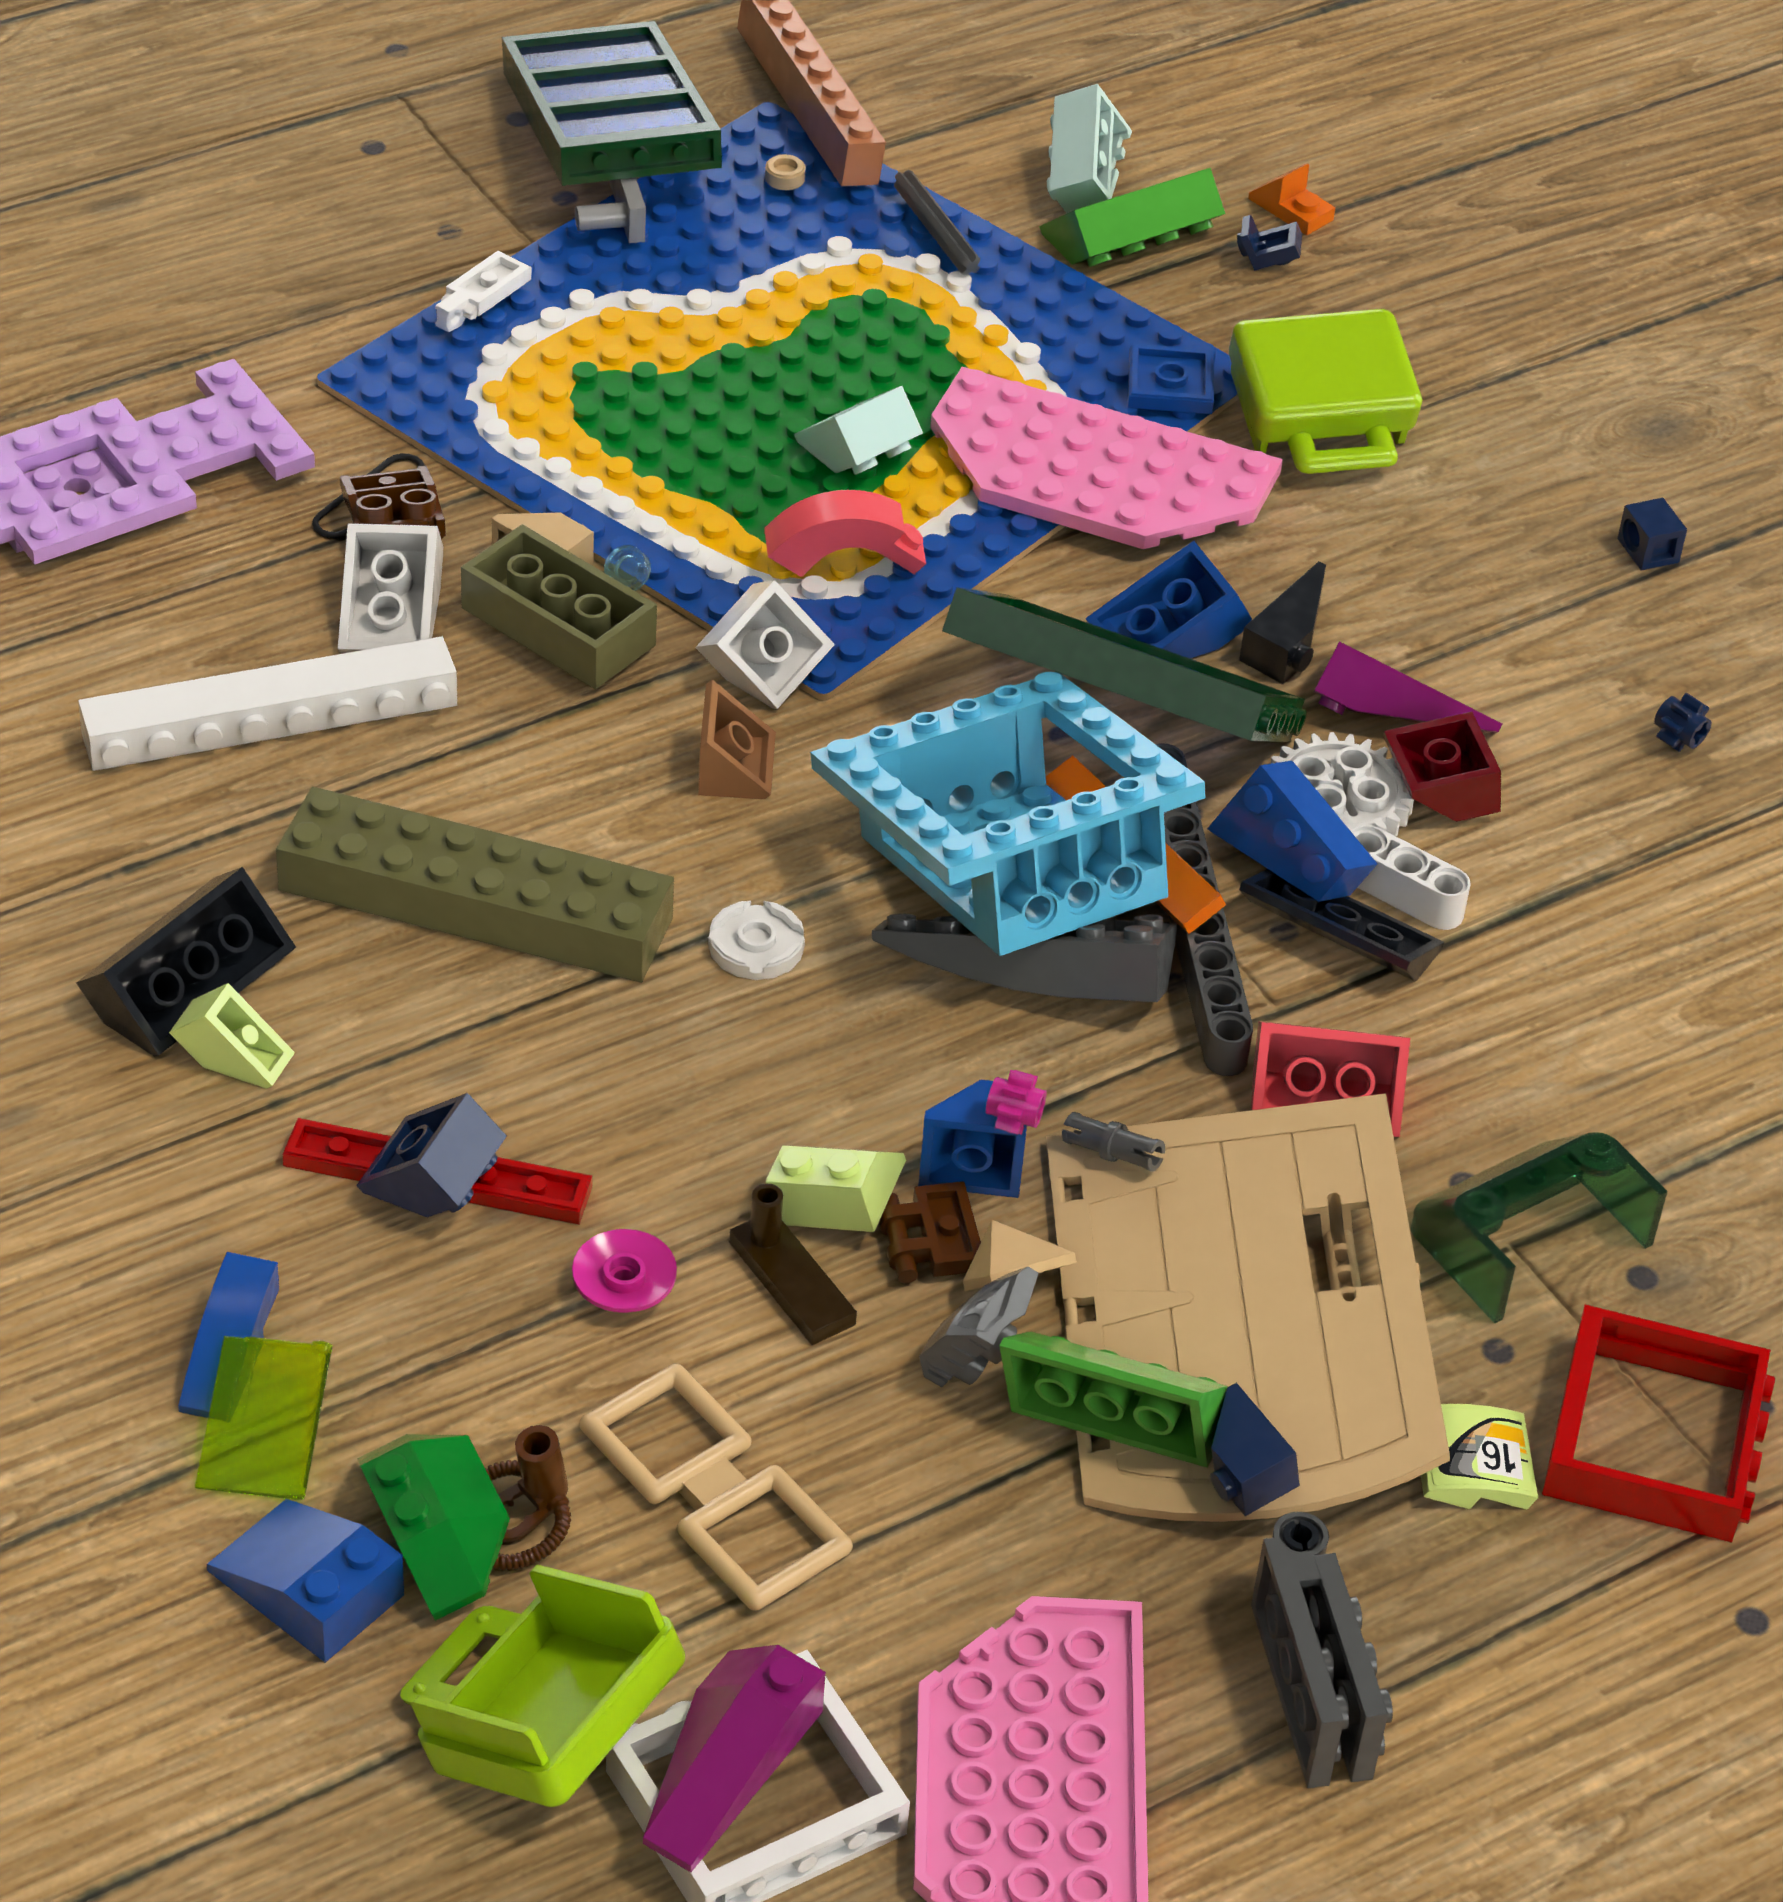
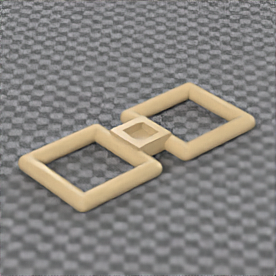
(715, 1486)

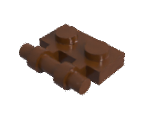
(946, 1227)

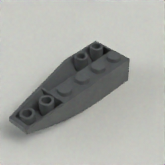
(1092, 962)

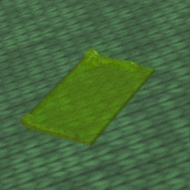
(264, 1417)

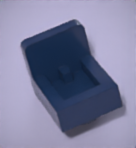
(1270, 246)

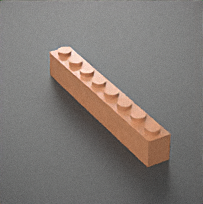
(813, 90)

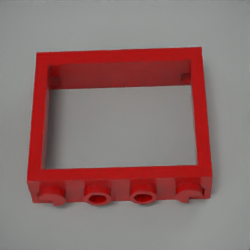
(1679, 1353)

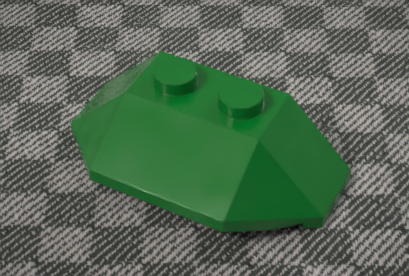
(439, 1514)

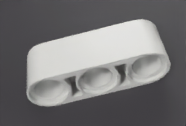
(1413, 879)

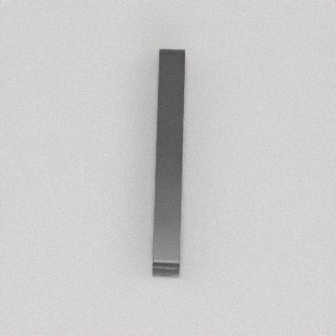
(1209, 955)

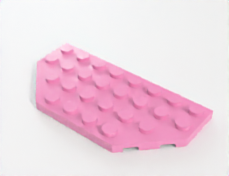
(1096, 464)
(1036, 1760)

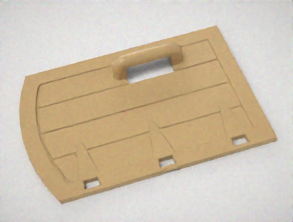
(1217, 1283)

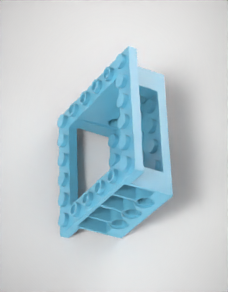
(972, 823)

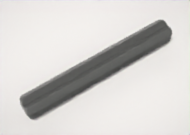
(937, 222)

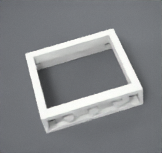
(793, 1857)

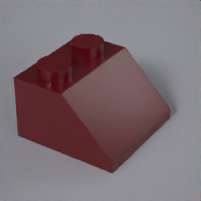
(1448, 766)

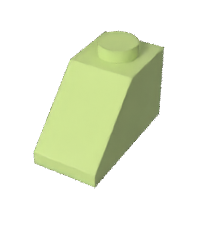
(231, 1038)

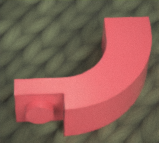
(841, 521)

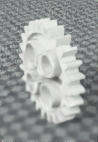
(1353, 780)

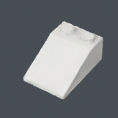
(389, 585)

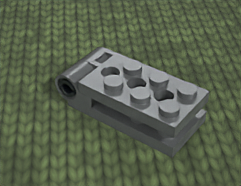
(1319, 1653)

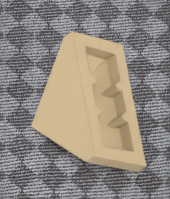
(1010, 1250)

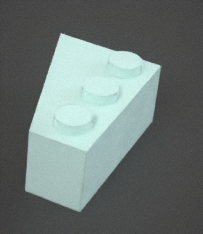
(1085, 148)

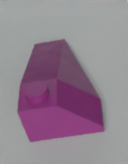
(1373, 688)
(730, 1744)

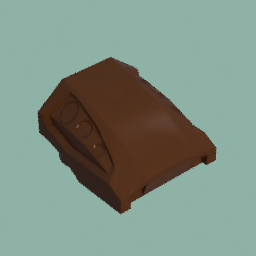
(394, 498)

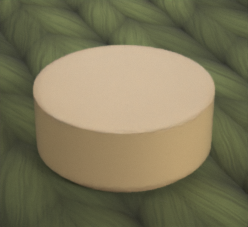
(785, 172)

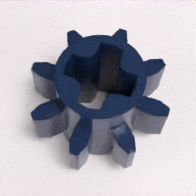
(1682, 722)

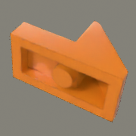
(1292, 202)

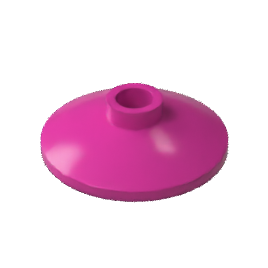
(624, 1270)

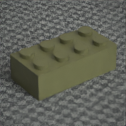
(558, 606)

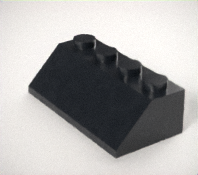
(201, 944)

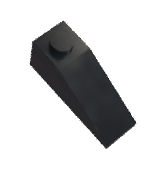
(1283, 633)

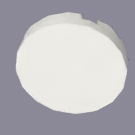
(756, 940)

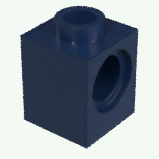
(1652, 533)

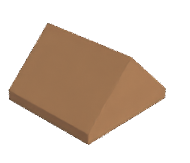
(734, 748)

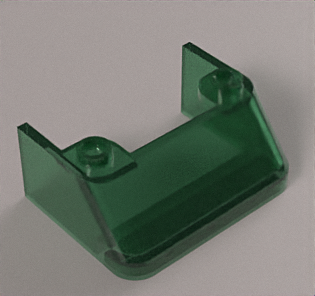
(1460, 1218)

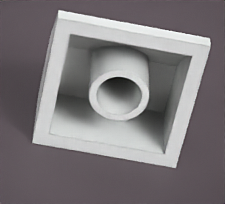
(765, 644)

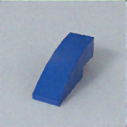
(235, 1308)

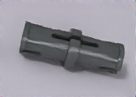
(1113, 1141)

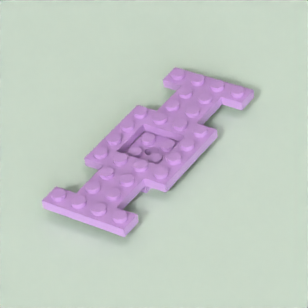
(138, 464)

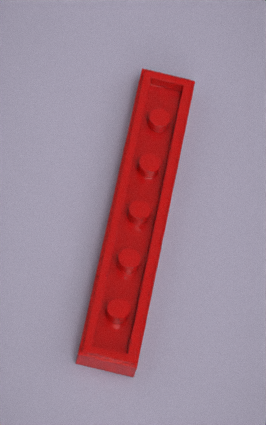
(506, 1186)

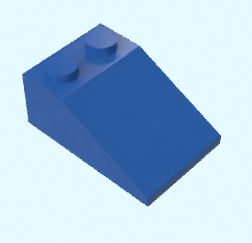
(1178, 607)
(313, 1575)

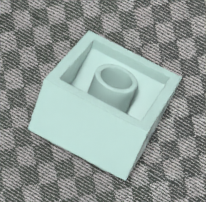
(863, 432)

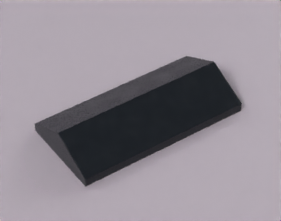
(1347, 924)

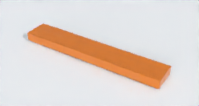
(1190, 896)

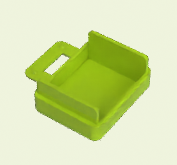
(1326, 380)
(549, 1689)

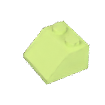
(835, 1186)

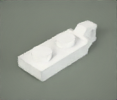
(480, 289)

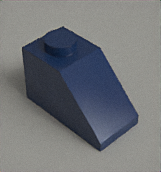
(1250, 1455)

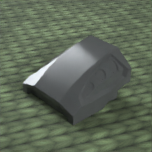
(976, 1329)

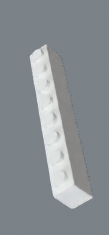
(267, 703)

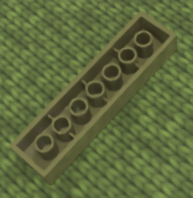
(475, 883)

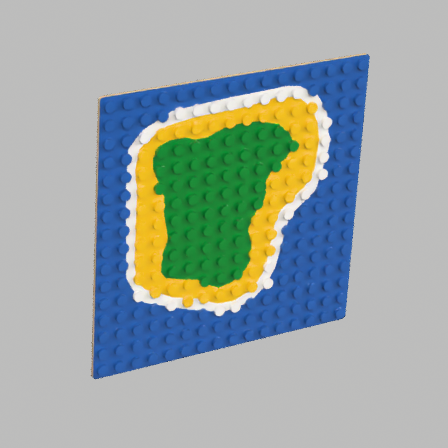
(672, 371)

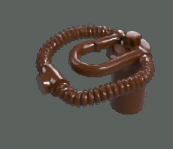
(544, 1484)

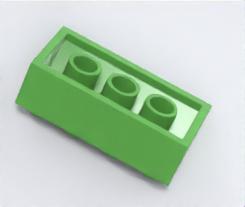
(1136, 218)
(1112, 1396)

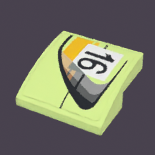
(1486, 1458)

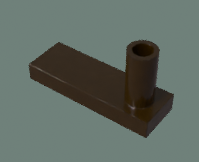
(790, 1270)

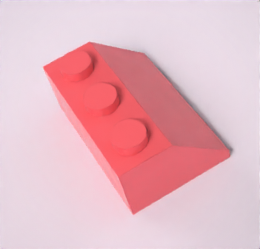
(1327, 1064)

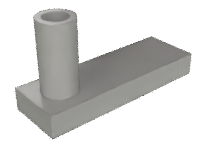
(627, 211)

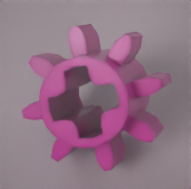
(1016, 1102)

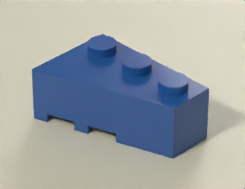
(1294, 833)

